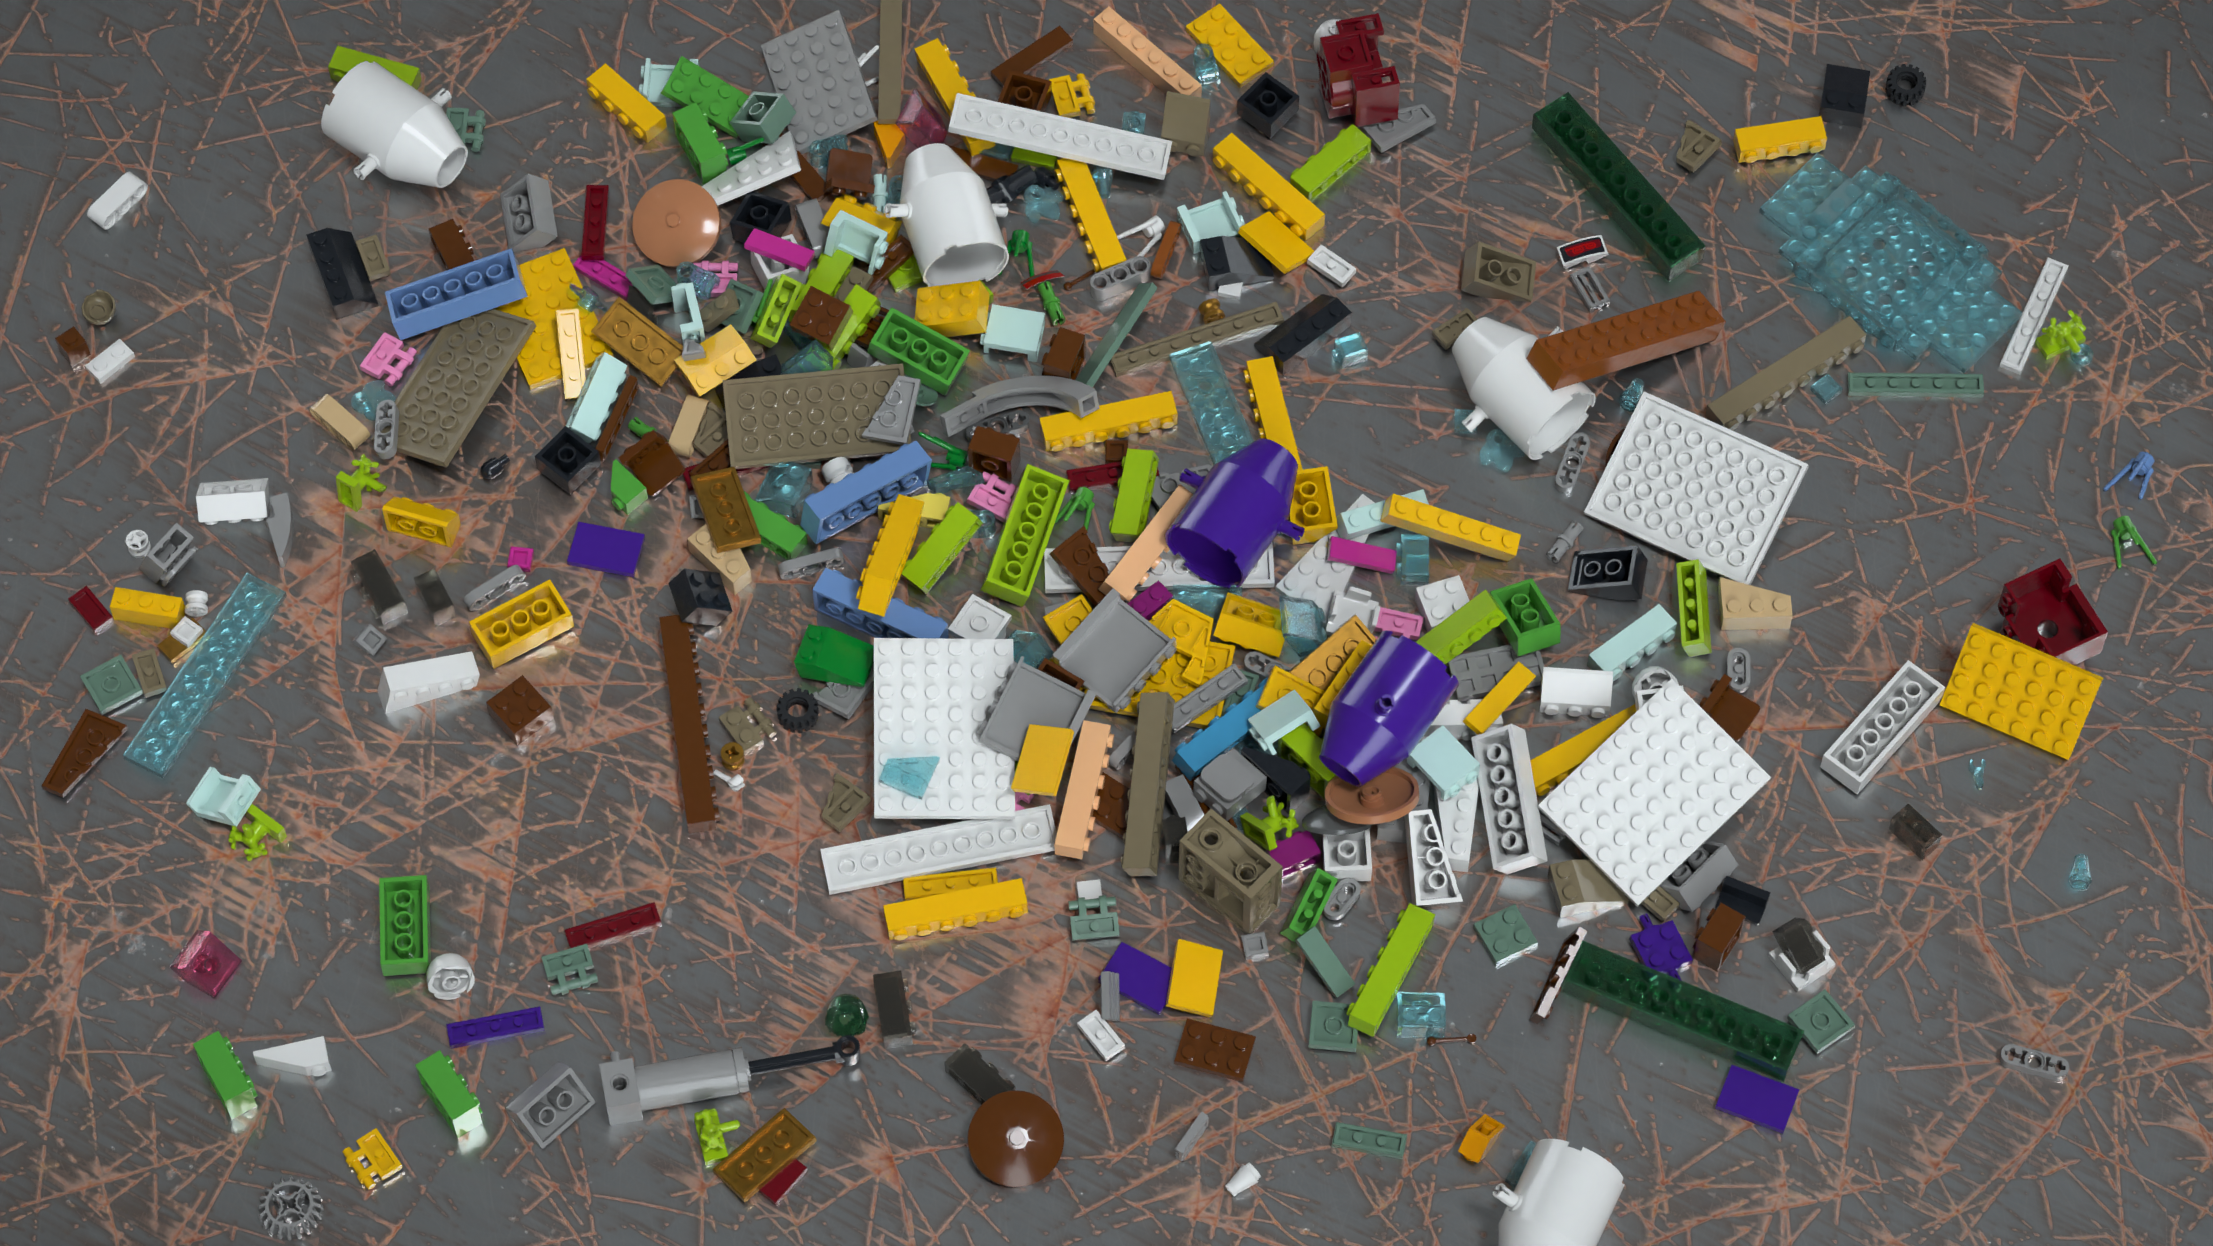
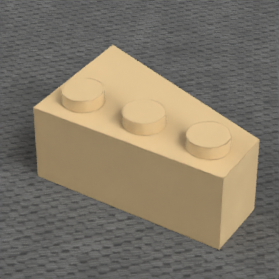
(730, 564)
(1752, 607)

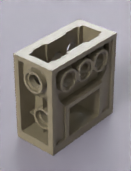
(1230, 872)

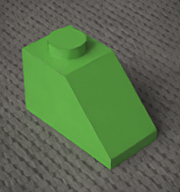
(626, 489)

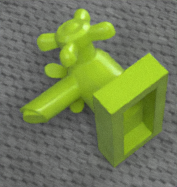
(2061, 336)
(350, 487)
(1263, 830)
(255, 832)
(710, 1135)

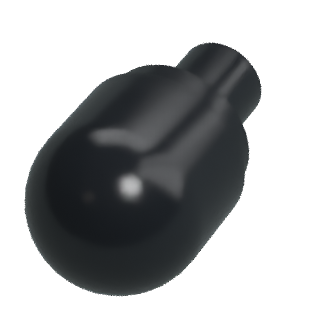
(1046, 178)
(494, 467)

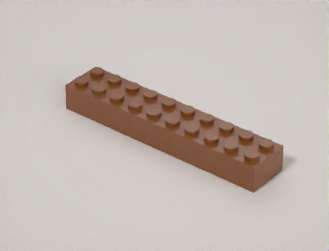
(1625, 340)

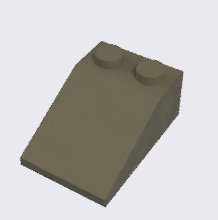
(1186, 123)
(1497, 274)
(1582, 888)

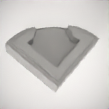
(692, 350)

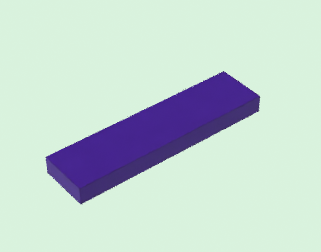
(495, 1027)

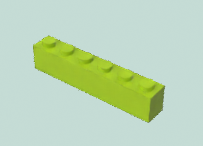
(1391, 969)

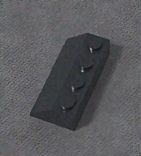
(341, 272)
(1305, 332)

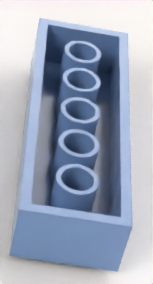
(456, 294)
(864, 491)
(836, 598)

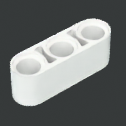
(117, 200)

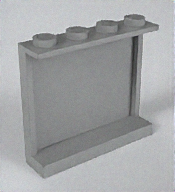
(1114, 651)
(1034, 700)

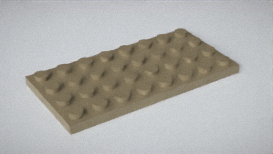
(456, 383)
(806, 415)

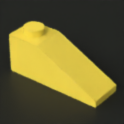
(933, 510)

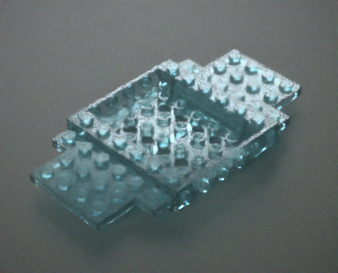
(1841, 218)

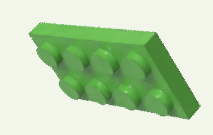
(695, 85)

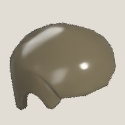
(99, 307)

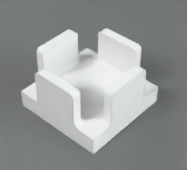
(1352, 603)
(980, 621)
(1797, 980)

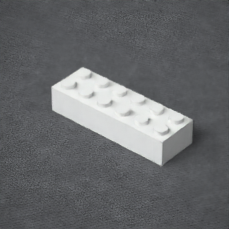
(1882, 727)
(1509, 799)

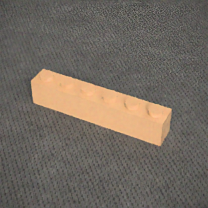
(1143, 54)
(1146, 549)
(1083, 789)

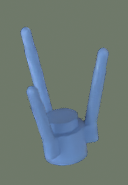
(2140, 466)

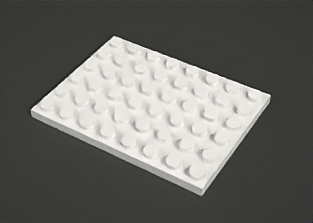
(1696, 489)
(932, 704)
(1654, 792)

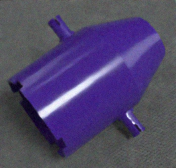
(1235, 513)
(1384, 709)

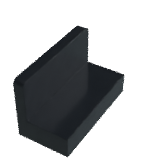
(1744, 899)

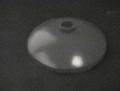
(1324, 822)

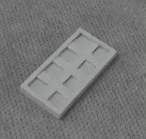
(1483, 669)

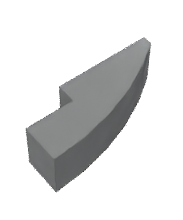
(281, 527)
(1183, 801)

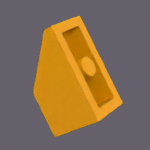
(890, 141)
(1480, 1138)

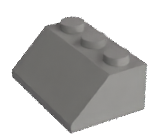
(528, 214)
(1700, 875)
(550, 1104)

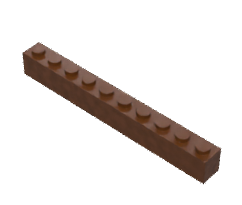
(688, 725)

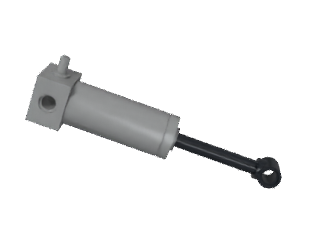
(699, 1077)

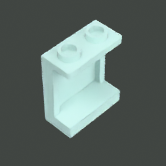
(654, 81)
(1210, 221)
(857, 239)
(685, 300)
(1014, 331)
(1281, 719)
(1445, 762)
(223, 797)

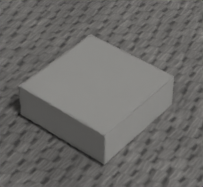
(1254, 945)

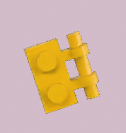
(1065, 98)
(379, 1155)

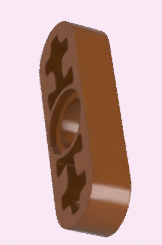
(1166, 249)

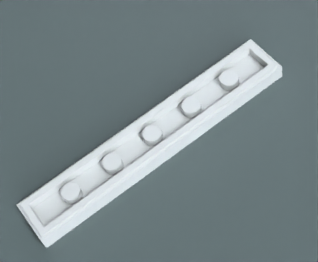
(2033, 316)

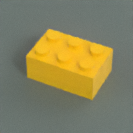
(953, 308)

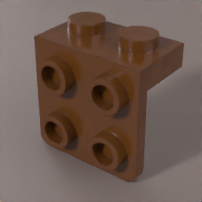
(849, 174)
(653, 462)
(1729, 709)

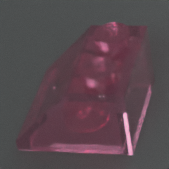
(921, 121)
(205, 963)

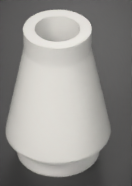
(1243, 1179)

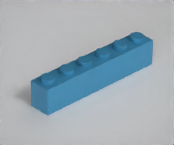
(1219, 737)

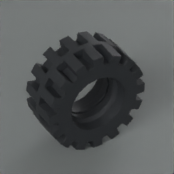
(1908, 74)
(795, 698)

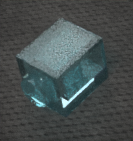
(1350, 350)

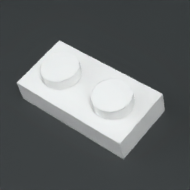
(1331, 266)
(110, 361)
(1101, 1035)

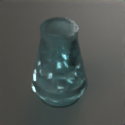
(1103, 180)
(1632, 395)
(2080, 874)

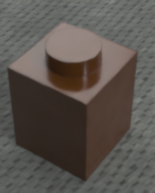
(72, 346)

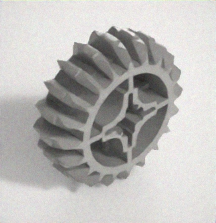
(281, 1223)

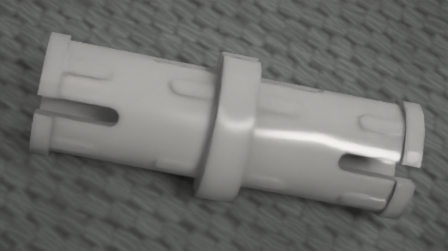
(1564, 541)

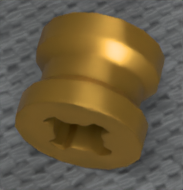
(1211, 310)
(734, 761)

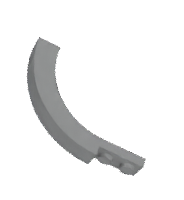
(1019, 392)

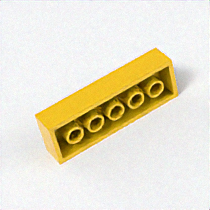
(889, 554)

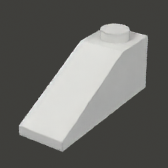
(301, 1057)

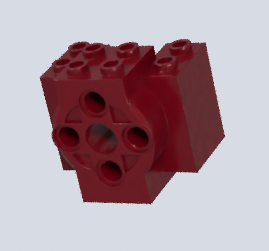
(1353, 72)
(2047, 603)

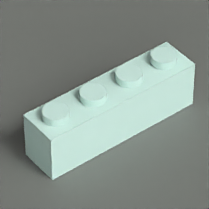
(596, 397)
(1367, 518)
(1634, 642)

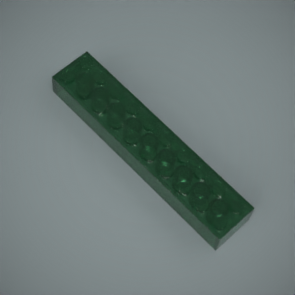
(1618, 186)
(1683, 1011)

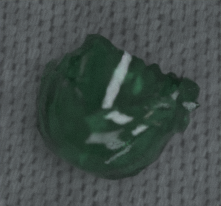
(846, 1015)

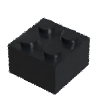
(1268, 105)
(762, 214)
(567, 460)
(700, 597)

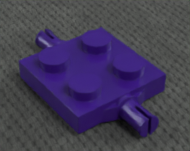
(1661, 947)

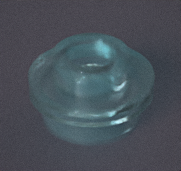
(2086, 351)

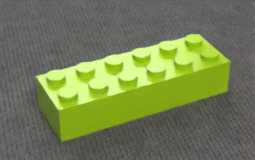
(1024, 535)

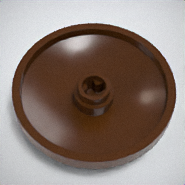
(1015, 1139)

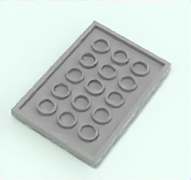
(820, 80)

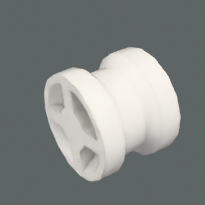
(135, 538)
(196, 603)

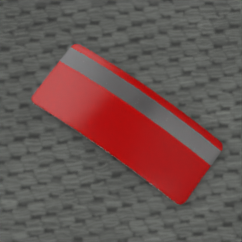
(1040, 278)

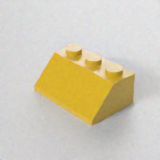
(866, 212)
(724, 358)
(1313, 504)
(421, 521)
(1250, 625)

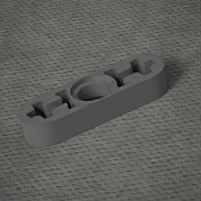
(1002, 419)

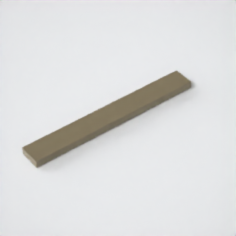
(890, 61)
(1217, 332)

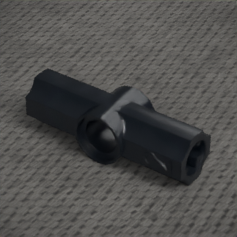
(1008, 187)

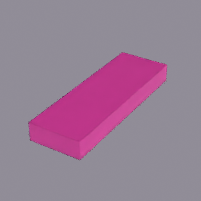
(779, 249)
(604, 275)
(1361, 555)

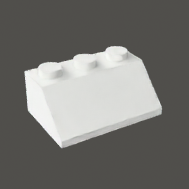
(233, 501)
(1576, 692)

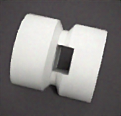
(836, 469)

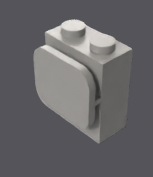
(169, 555)
(1229, 784)

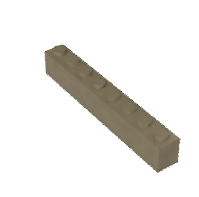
(1787, 374)
(1148, 784)

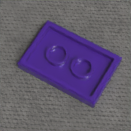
(606, 549)
(1140, 977)
(1757, 1099)

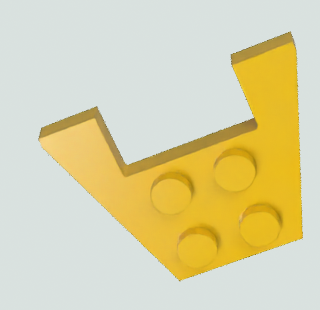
(1192, 636)

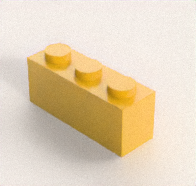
(147, 608)

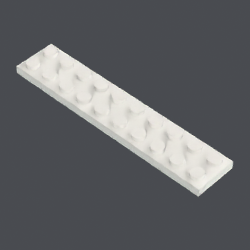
(1060, 136)
(1169, 571)
(938, 849)

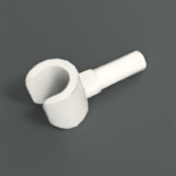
(734, 783)

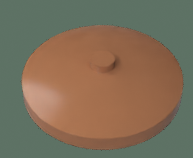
(676, 223)
(1376, 802)

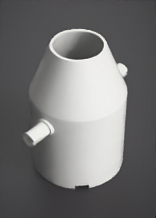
(394, 128)
(949, 218)
(1513, 392)
(1559, 1198)

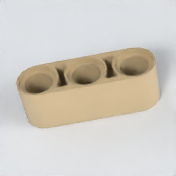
(339, 422)
(688, 425)

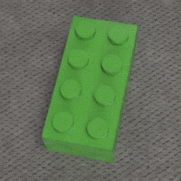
(920, 349)
(404, 925)

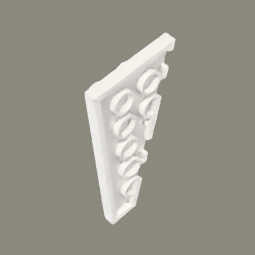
(757, 170)
(1316, 576)

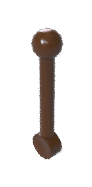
(1068, 285)
(1471, 1039)

